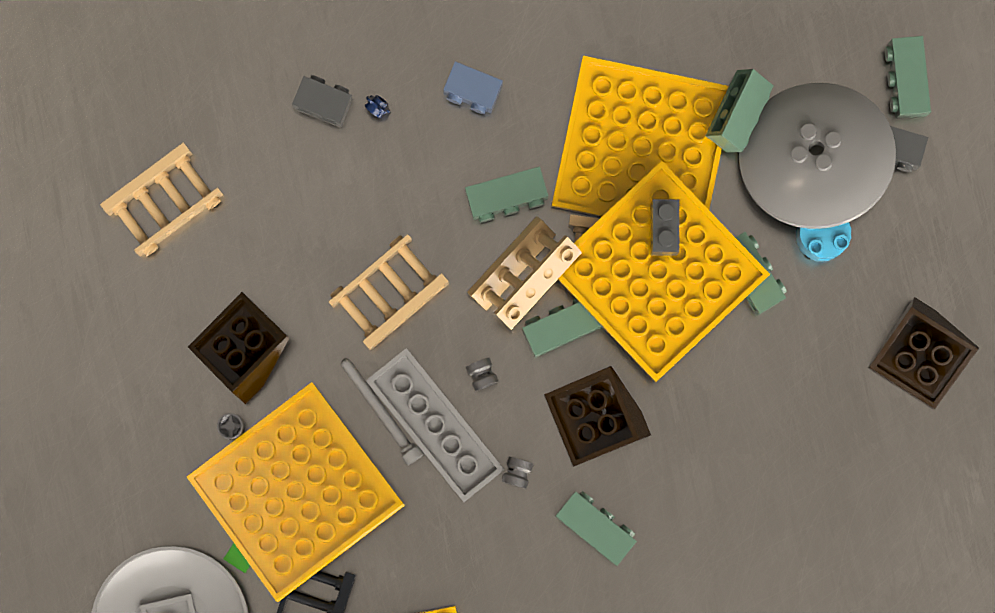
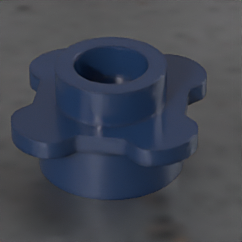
(377, 105)

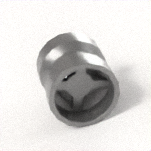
(479, 368)
(227, 425)
(517, 472)

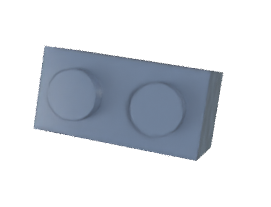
(472, 88)

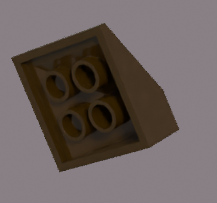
(241, 347)
(924, 353)
(596, 416)

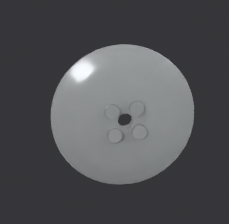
(823, 187)
(170, 582)

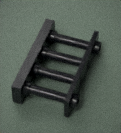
(342, 584)

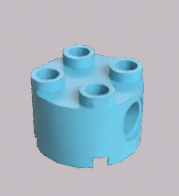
(823, 243)

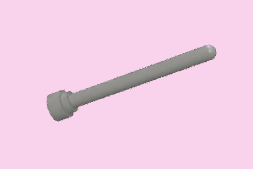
(409, 451)

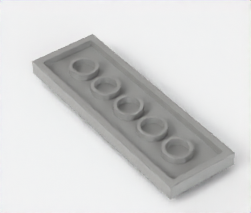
(435, 425)

